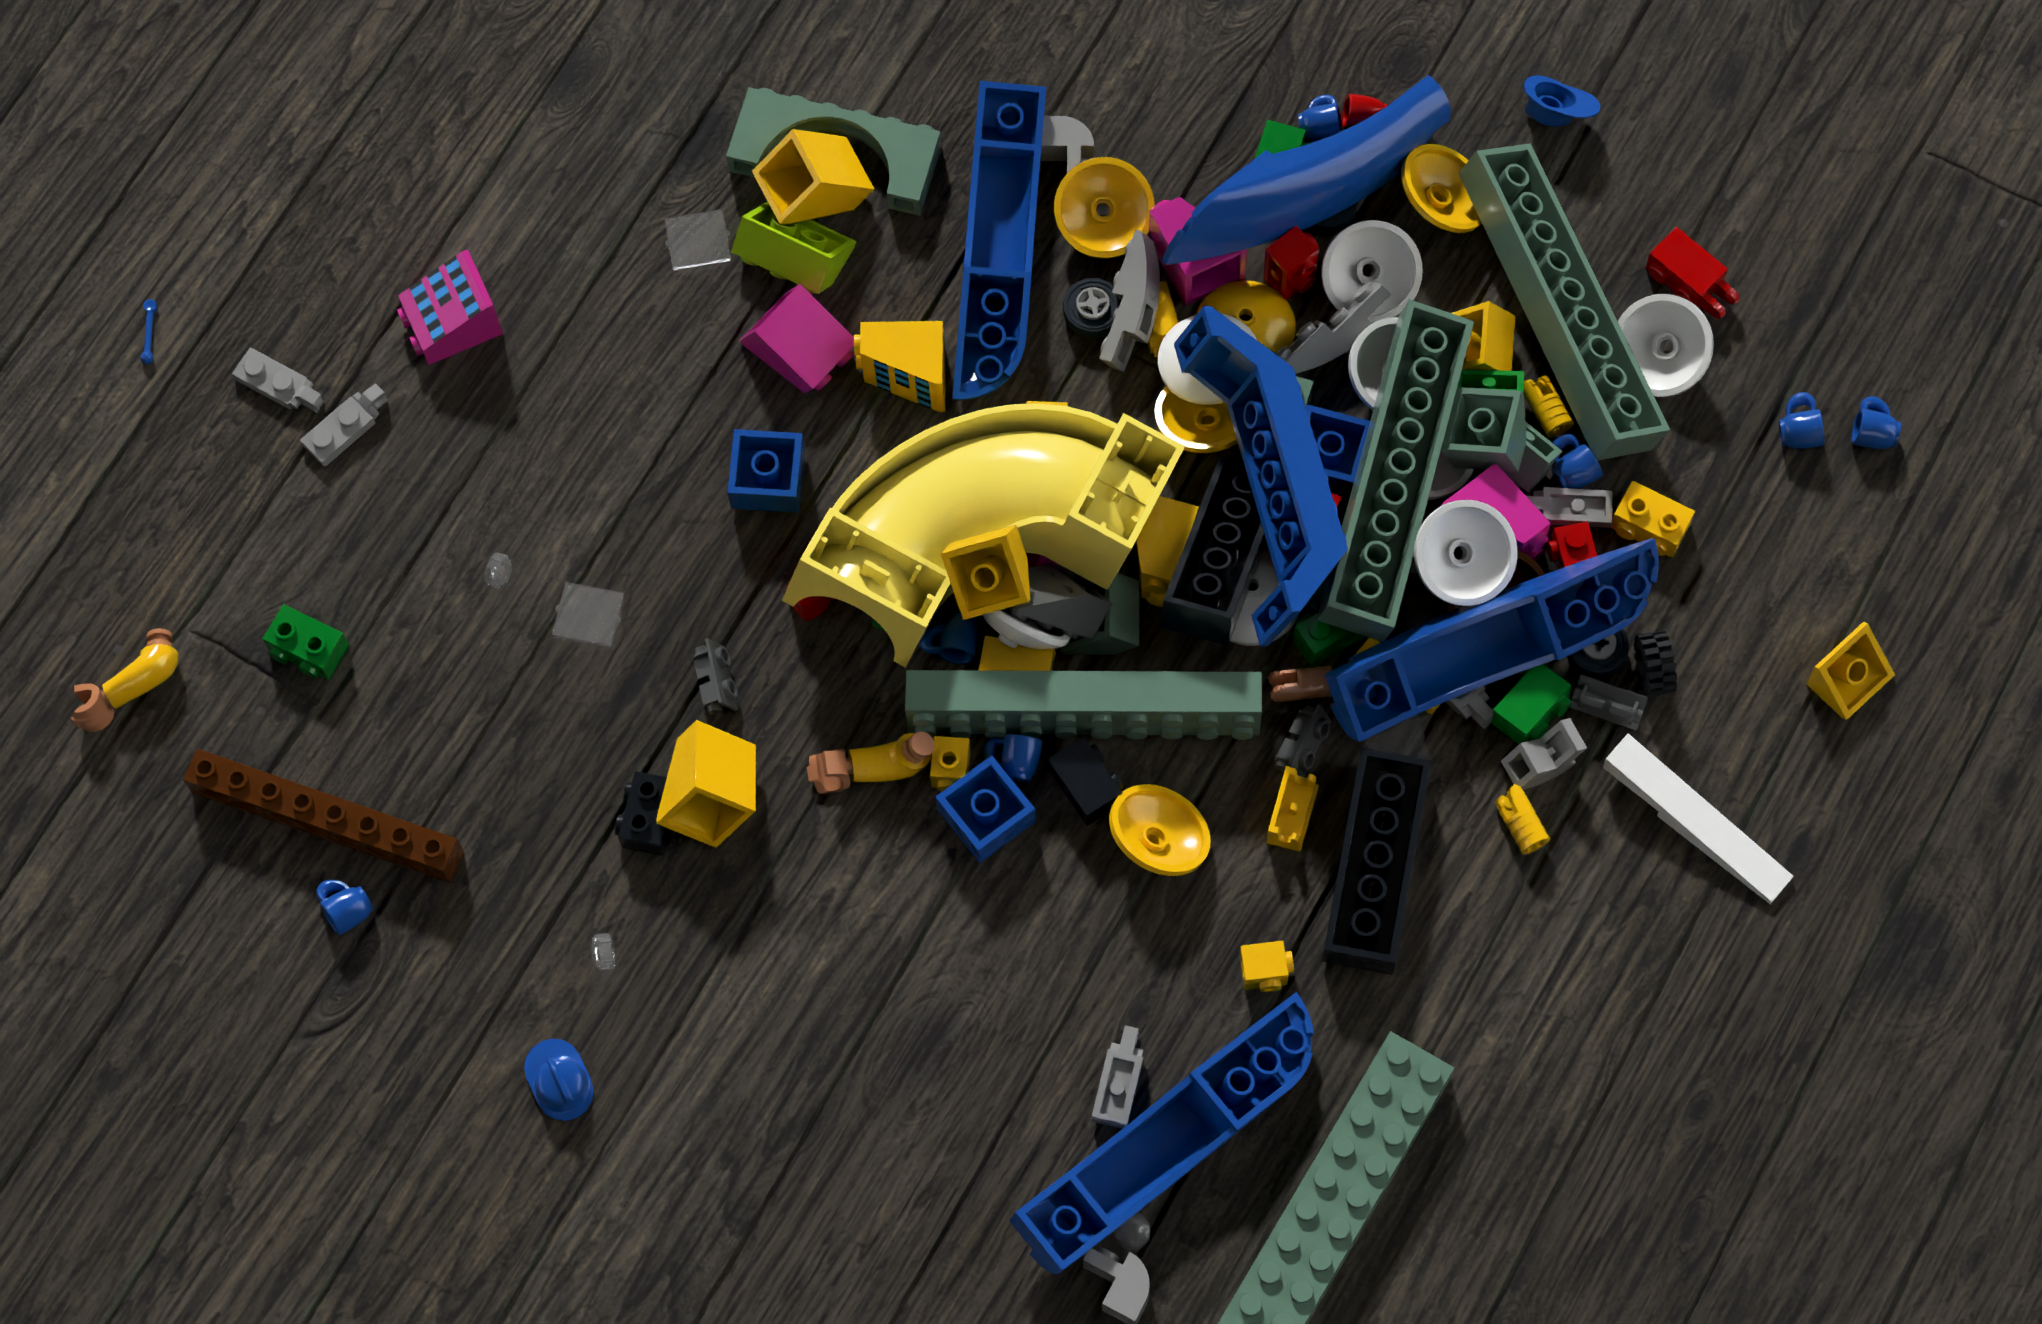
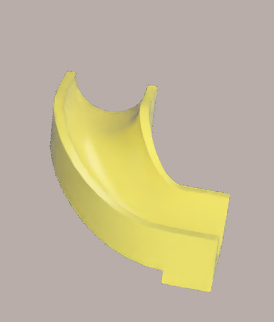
(1052, 470)

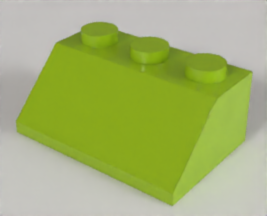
(793, 251)

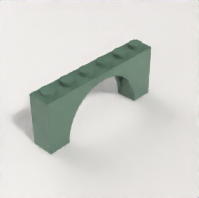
(904, 148)

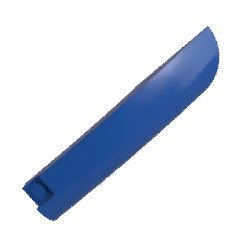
(1310, 180)
(999, 237)

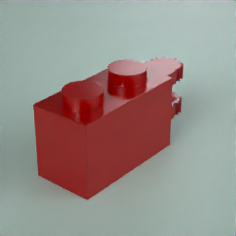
(1691, 273)

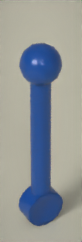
(150, 308)

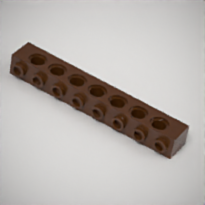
(323, 815)

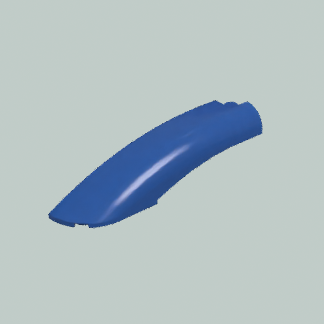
(1493, 639)
(1168, 1138)

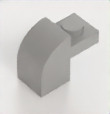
(1066, 140)
(1544, 757)
(1130, 1284)

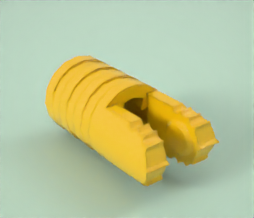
(1547, 406)
(1522, 820)

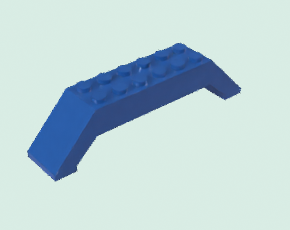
(1278, 459)

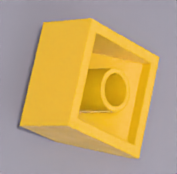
(1490, 338)
(988, 572)

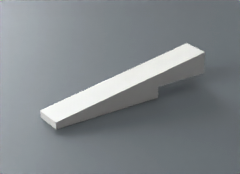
(1696, 818)

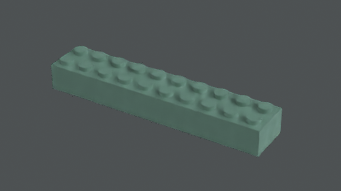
(1563, 302)
(1396, 470)
(1084, 703)
(1341, 1187)

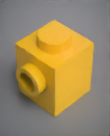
(949, 761)
(1265, 966)

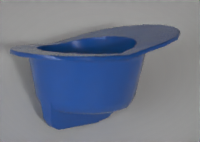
(1557, 103)
(558, 1079)

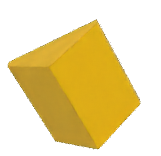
(1851, 672)

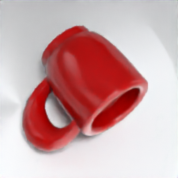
(1359, 108)

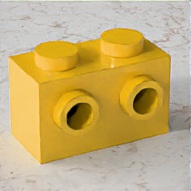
(1650, 515)

